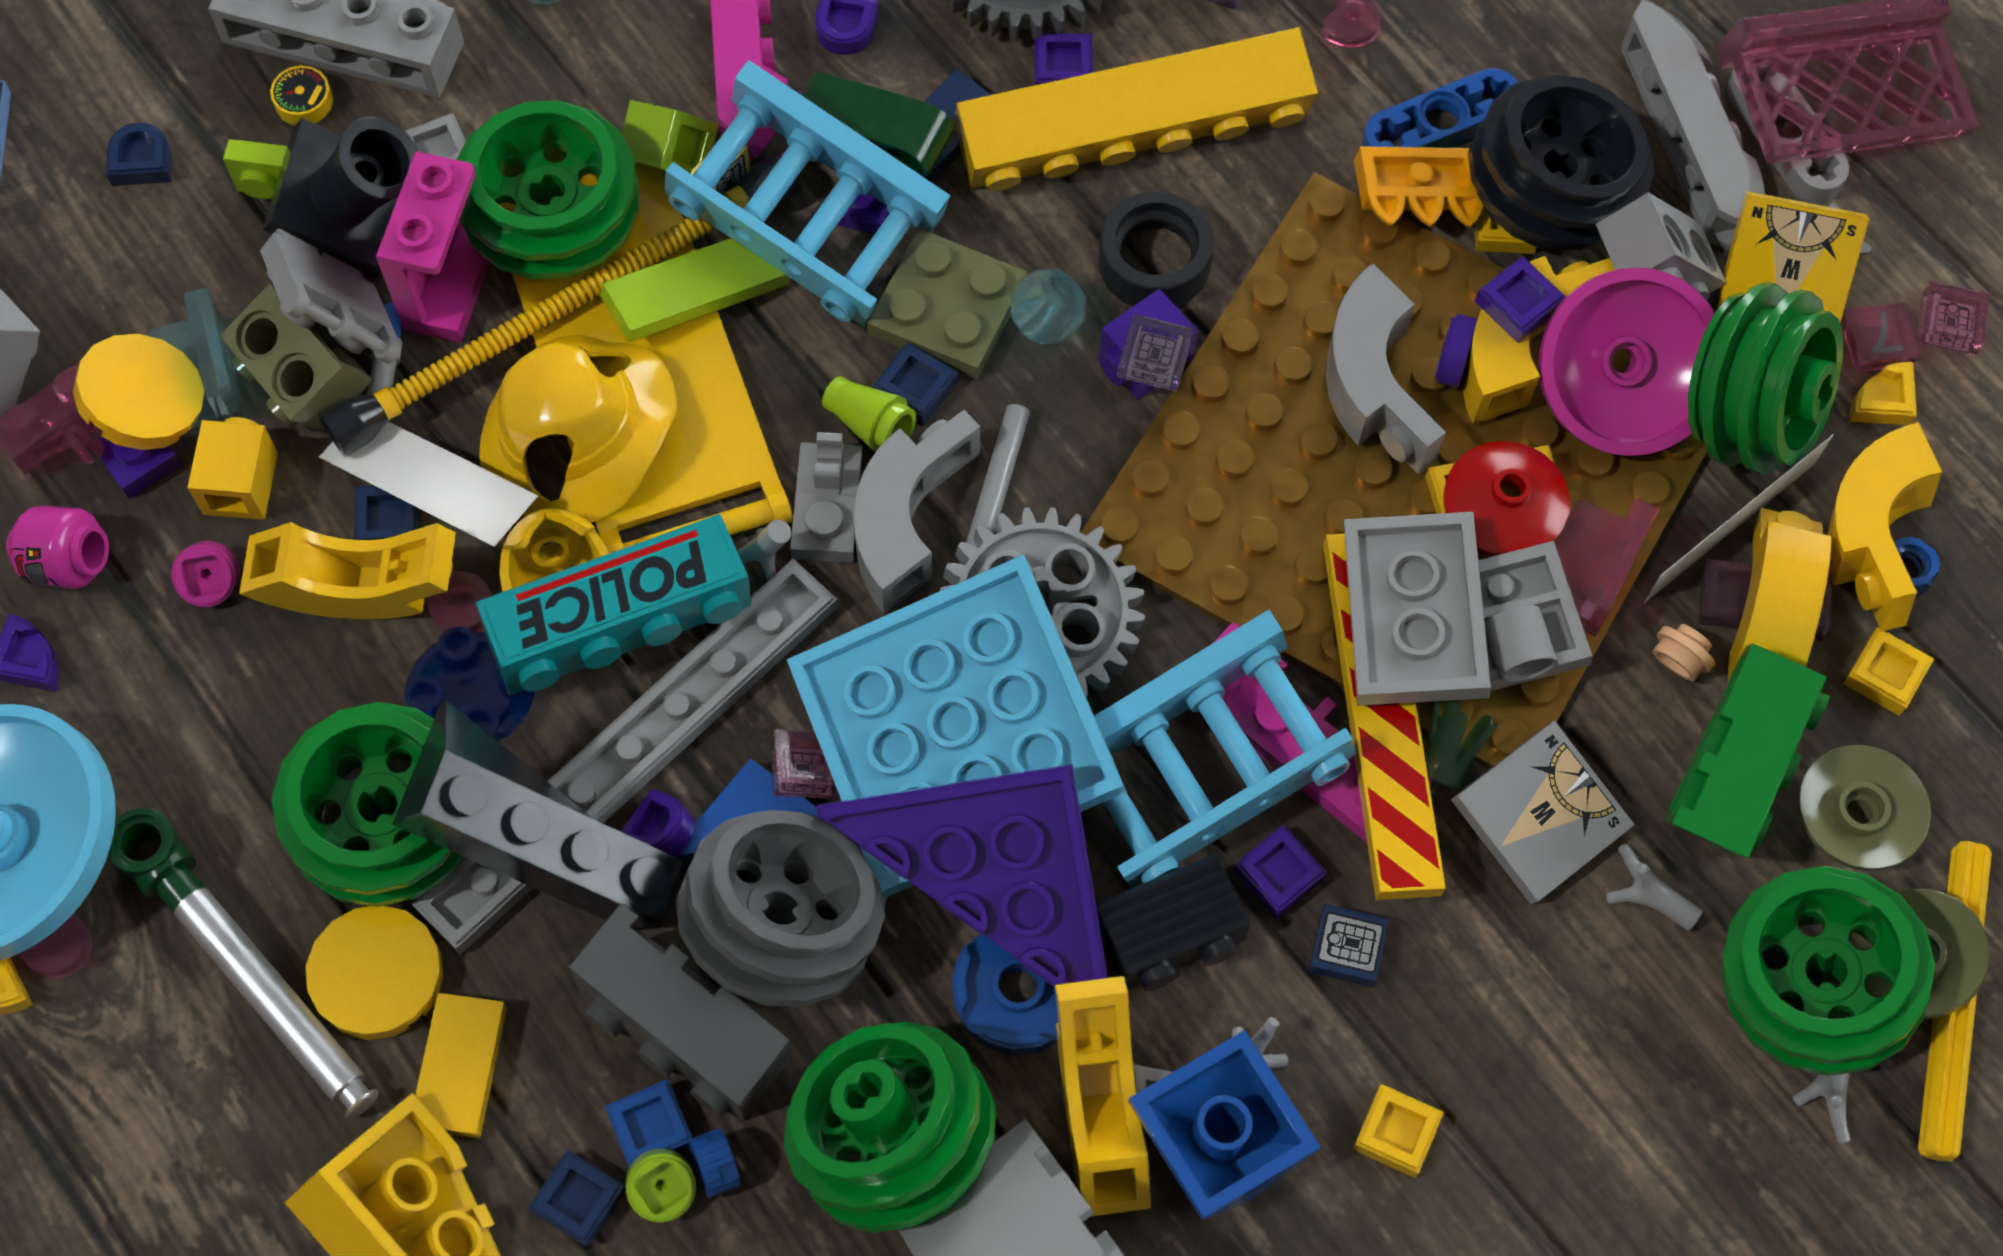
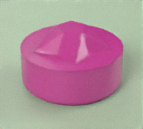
(205, 573)

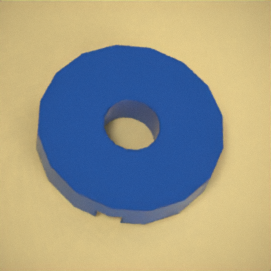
(988, 1014)

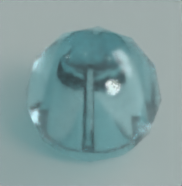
(1048, 306)

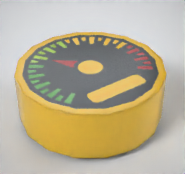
(301, 94)

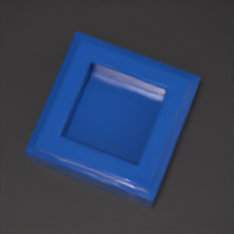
(649, 1121)

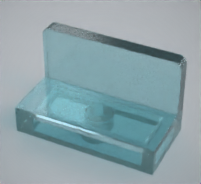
(204, 347)

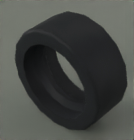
(1163, 211)

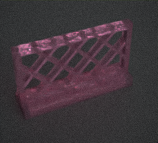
(1827, 36)

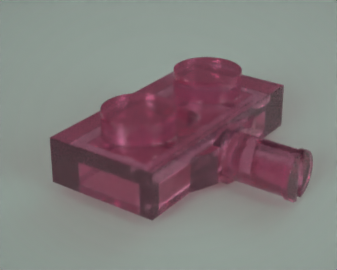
(47, 426)

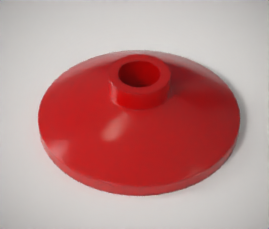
(1501, 520)

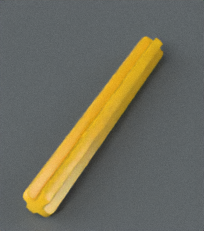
(1953, 1033)

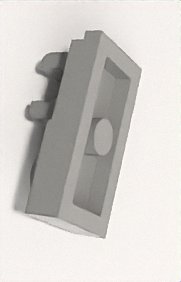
(826, 500)

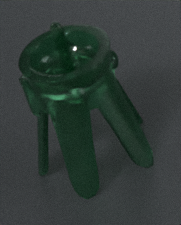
(1445, 755)

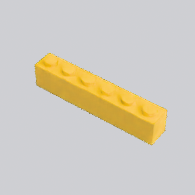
(1135, 109)

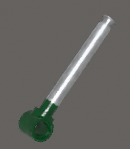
(172, 879)

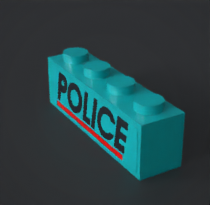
(615, 605)

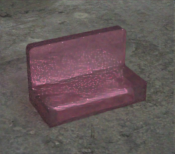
(1598, 554)

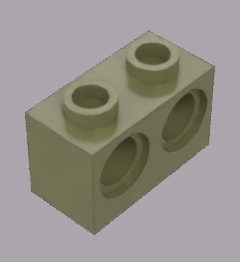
(292, 362)

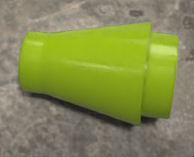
(868, 411)

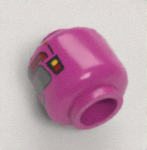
(57, 547)

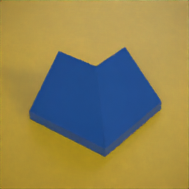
(1224, 1126)

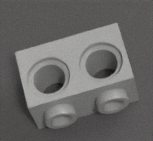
(1663, 239)

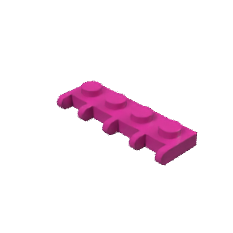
(1278, 746)

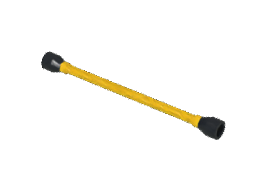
(360, 418)

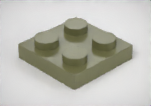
(946, 302)

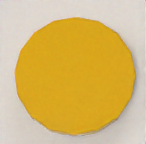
(138, 391)
(374, 972)

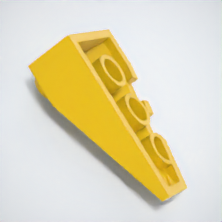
(396, 1193)

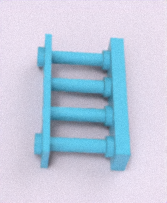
(810, 136)
(1200, 686)

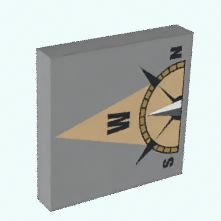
(1542, 812)

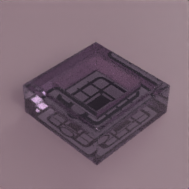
(1155, 352)

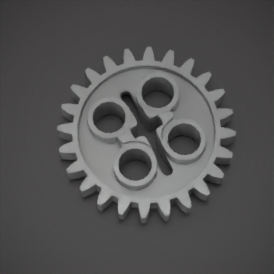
(1052, 546)

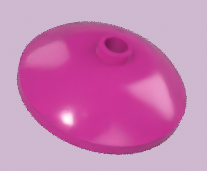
(1660, 328)

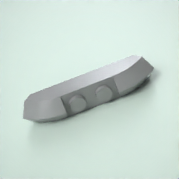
(1690, 120)

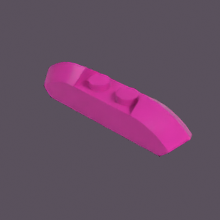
(735, 41)

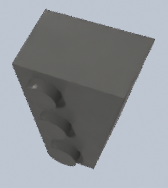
(678, 1017)

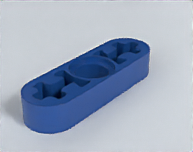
(1453, 98)

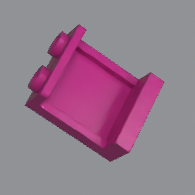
(426, 252)

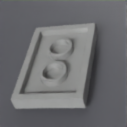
(1416, 609)

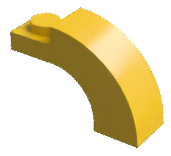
(1498, 369)
(1878, 488)
(347, 576)
(1784, 586)
(1096, 1087)

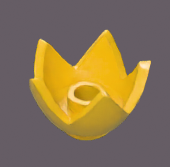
(526, 559)

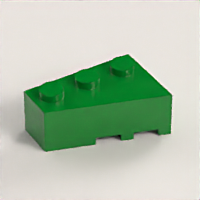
(1748, 751)

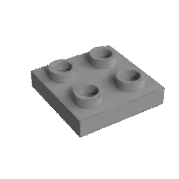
(1530, 617)

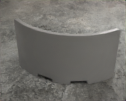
(1014, 1209)

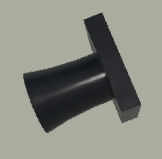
(341, 188)

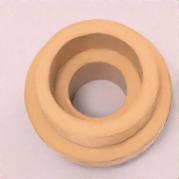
(1684, 651)

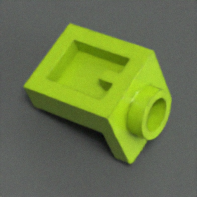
(254, 166)

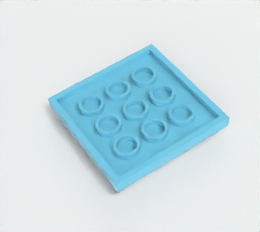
(952, 696)

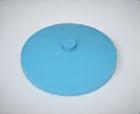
(52, 823)

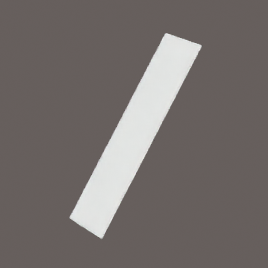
(437, 482)
(1736, 520)

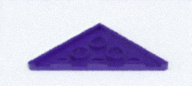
(996, 856)

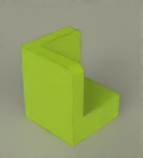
(667, 136)

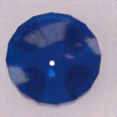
(468, 677)

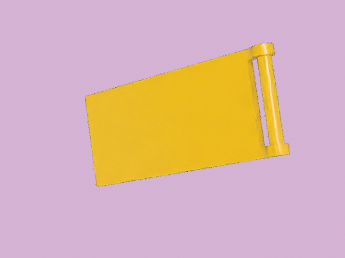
(715, 435)

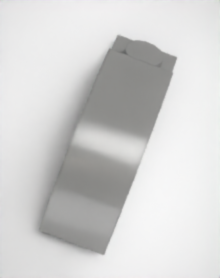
(1359, 377)
(891, 488)

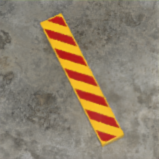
(1388, 768)

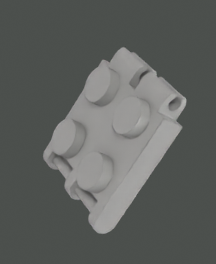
(329, 293)

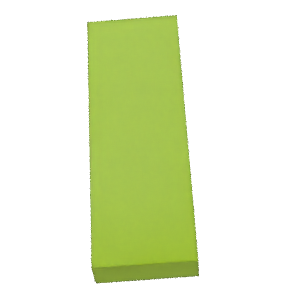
(688, 288)

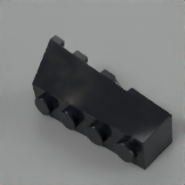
(507, 817)

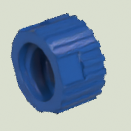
(1924, 559)
(714, 1162)

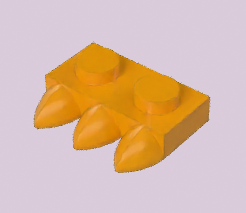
(1417, 181)

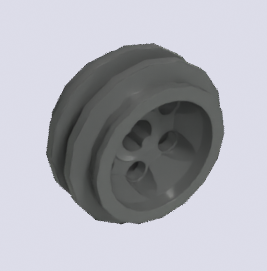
(766, 935)

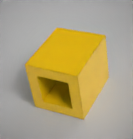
(233, 469)

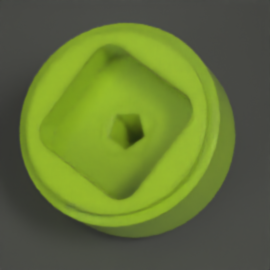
(660, 1185)

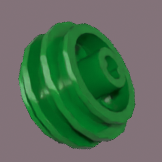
(556, 219)
(1765, 378)
(312, 776)
(1815, 1032)
(911, 1111)

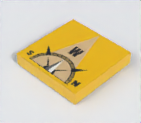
(1794, 247)

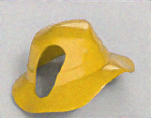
(610, 420)

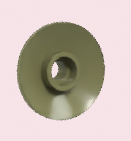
(1879, 786)
(1957, 947)

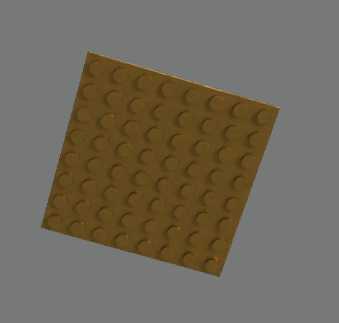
(1256, 469)

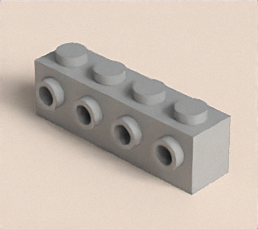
(375, 40)

